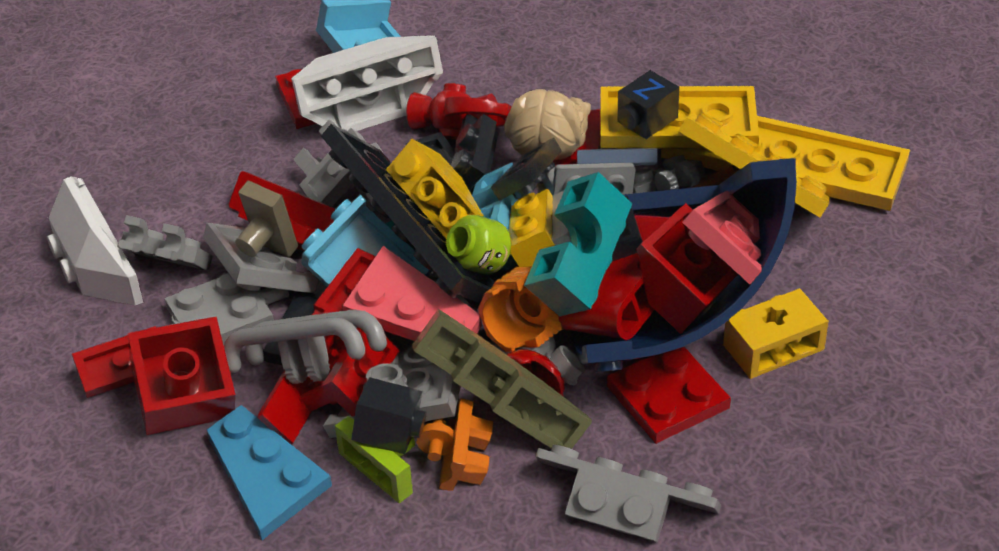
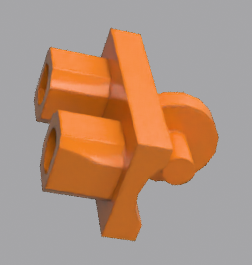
(453, 443)

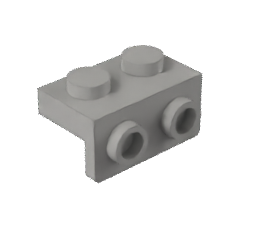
(618, 174)

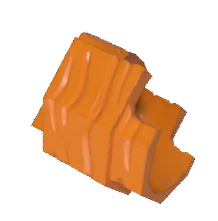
(515, 315)

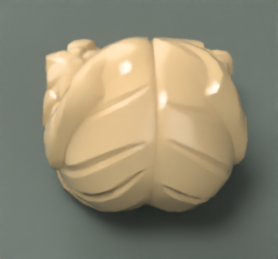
(545, 115)

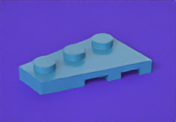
(265, 469)

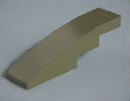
(501, 382)

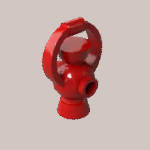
(449, 109)

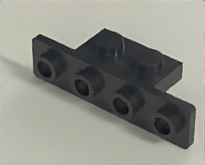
(475, 149)

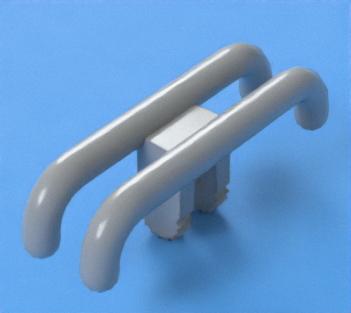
(303, 342)

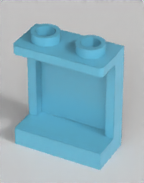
(353, 22)
(352, 229)

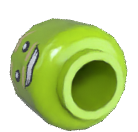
(479, 244)

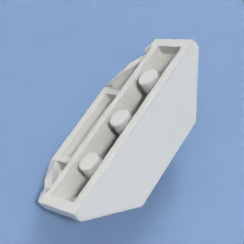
(367, 81)
(89, 247)

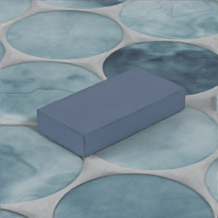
(636, 156)

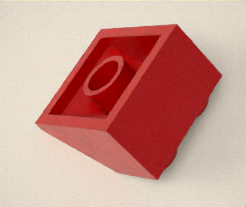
(679, 273)

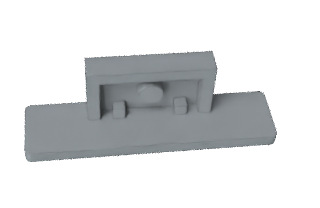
(620, 499)

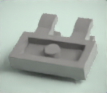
(325, 178)
(174, 249)

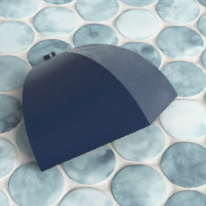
(769, 194)

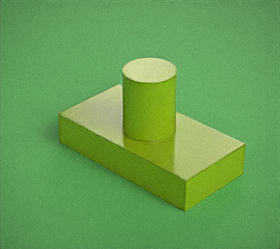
(378, 464)

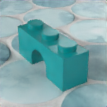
(571, 272)

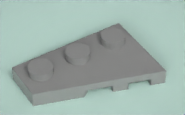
(258, 271)

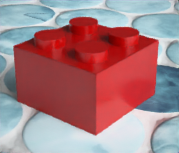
(181, 375)

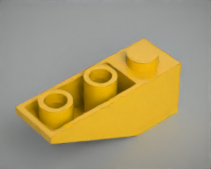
(433, 185)

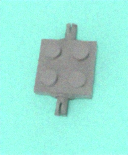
(223, 298)

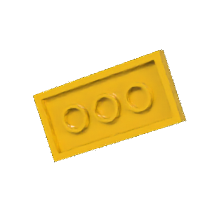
(729, 104)
(740, 152)

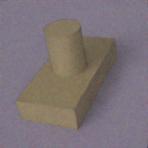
(268, 222)

